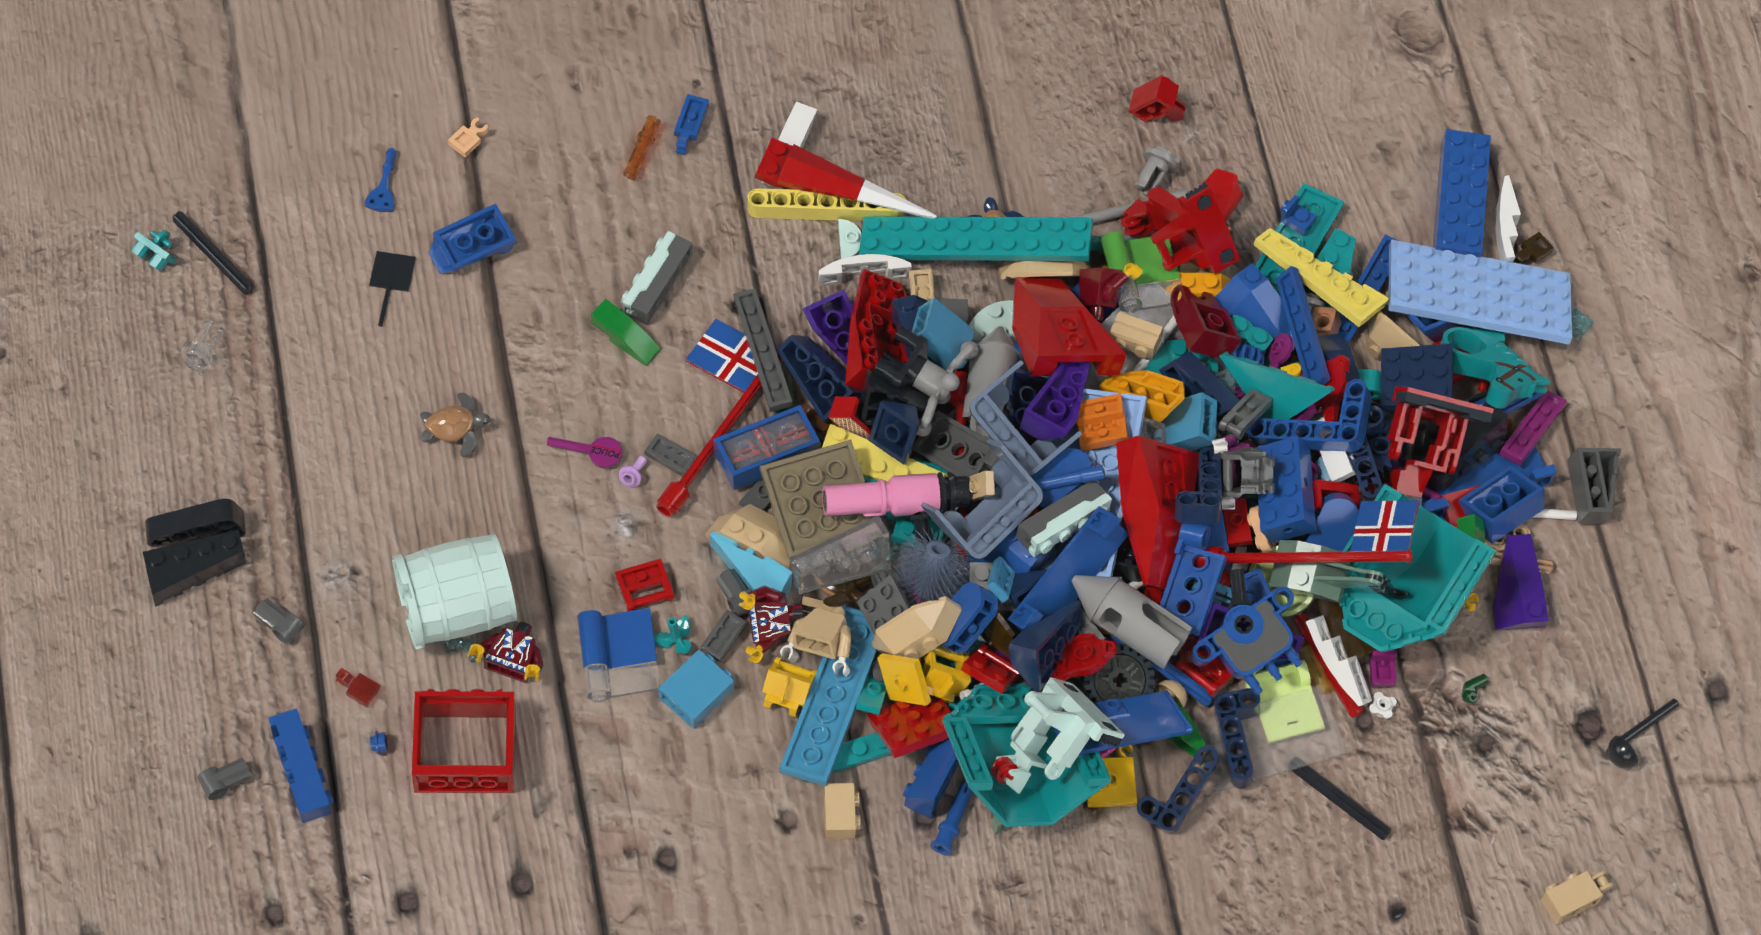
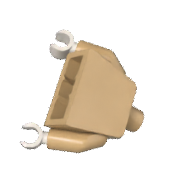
(821, 634)

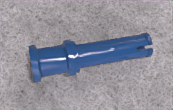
(949, 828)

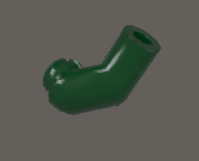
(1471, 687)

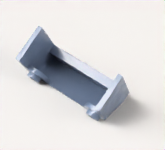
(986, 411)
(996, 515)

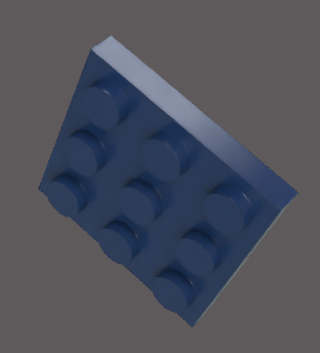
(1417, 367)

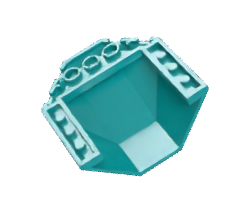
(1438, 583)
(983, 729)

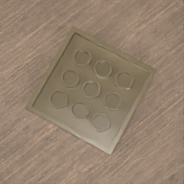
(796, 494)

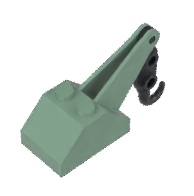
(1325, 579)

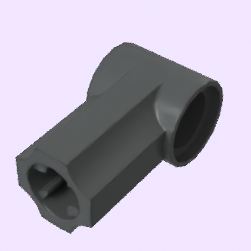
(732, 586)
(283, 625)
(218, 780)

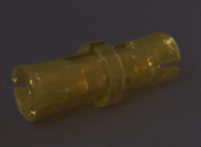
(1315, 668)

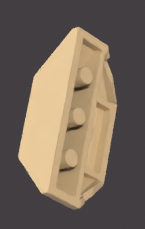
(1015, 269)
(1384, 333)
(753, 530)
(917, 629)

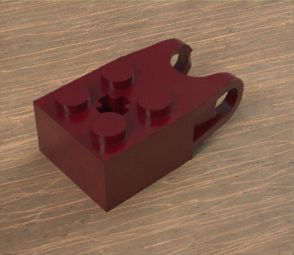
(1204, 323)

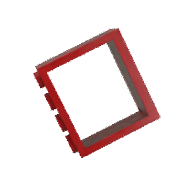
(463, 777)

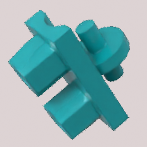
(144, 245)

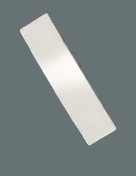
(797, 127)
(1506, 219)
(1336, 462)
(1345, 670)

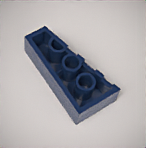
(815, 373)

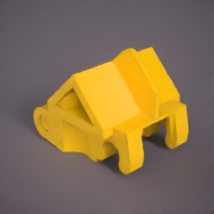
(944, 680)
(787, 686)

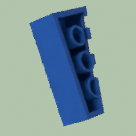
(300, 765)

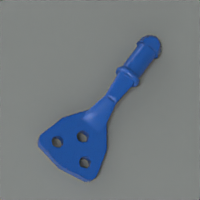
(382, 189)

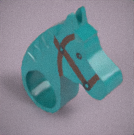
(1493, 361)

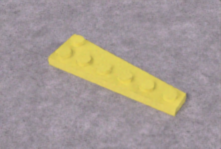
(1337, 289)
(872, 460)

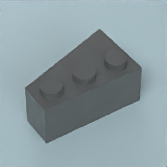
(1593, 481)

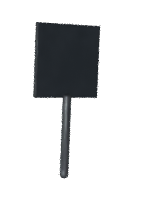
(391, 273)

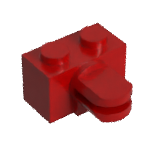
(1157, 100)

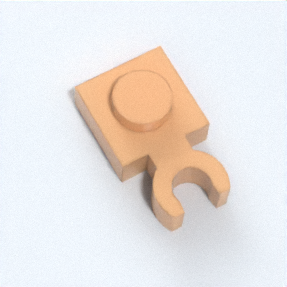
(466, 139)

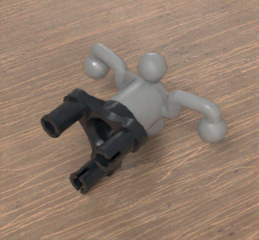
(923, 373)

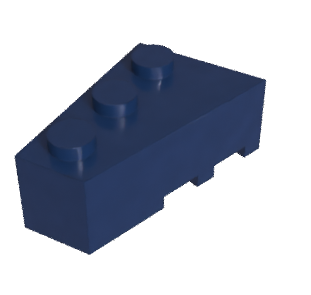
(1199, 379)

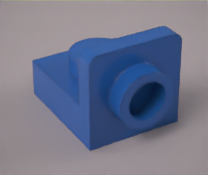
(1296, 216)

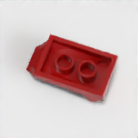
(1226, 191)

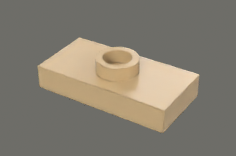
(922, 283)
(981, 485)

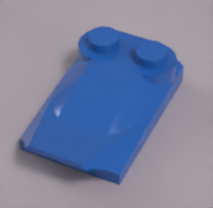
(471, 240)

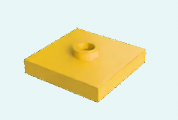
(904, 679)
(1121, 789)

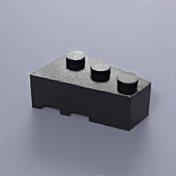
(878, 389)

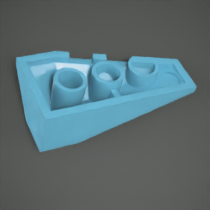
(751, 569)

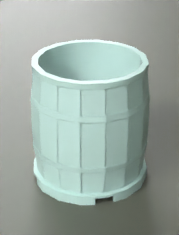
(455, 589)

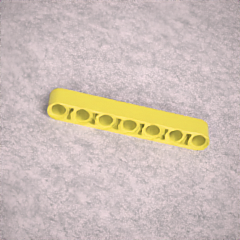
(814, 208)

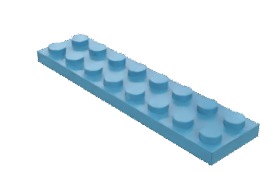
(830, 708)

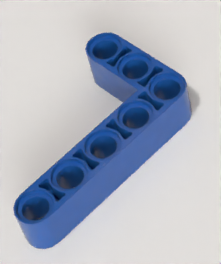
(1319, 429)

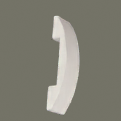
(893, 266)

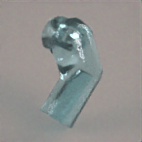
(463, 644)

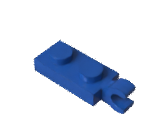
(690, 121)

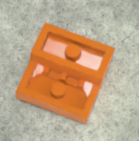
(1102, 422)

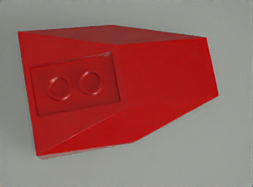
(872, 327)
(1057, 328)
(1149, 481)

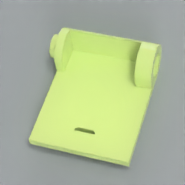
(1292, 680)

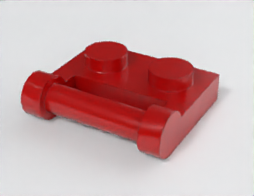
(642, 578)
(1215, 669)
(990, 674)

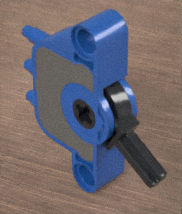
(1259, 644)

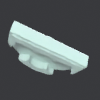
(848, 238)

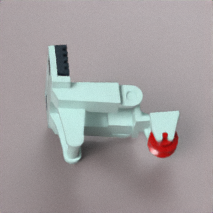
(1076, 728)

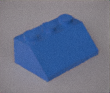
(1504, 502)
(1017, 555)
(931, 778)

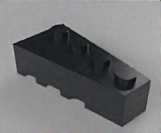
(1479, 444)
(191, 563)

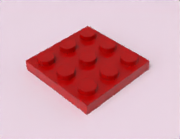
(910, 726)

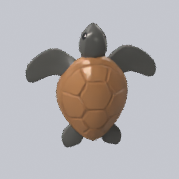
(455, 423)

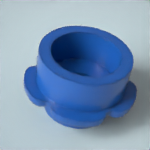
(379, 742)

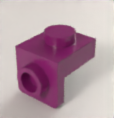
(1382, 669)

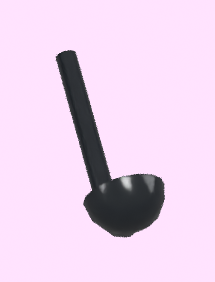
(1619, 749)

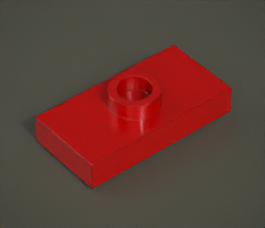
(1237, 525)

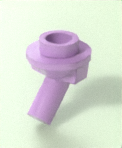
(630, 475)

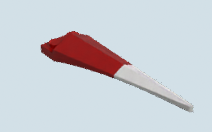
(801, 170)

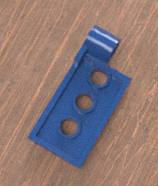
(1190, 546)

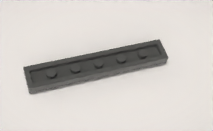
(762, 350)

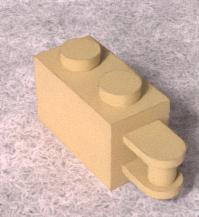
(1574, 895)

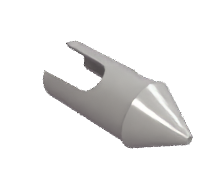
(993, 360)
(1132, 617)

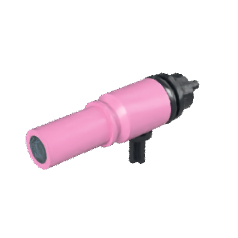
(899, 496)

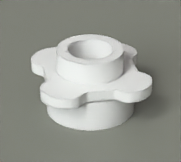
(1378, 710)

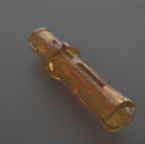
(645, 139)

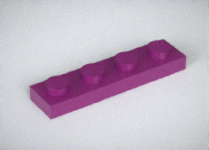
(1533, 428)

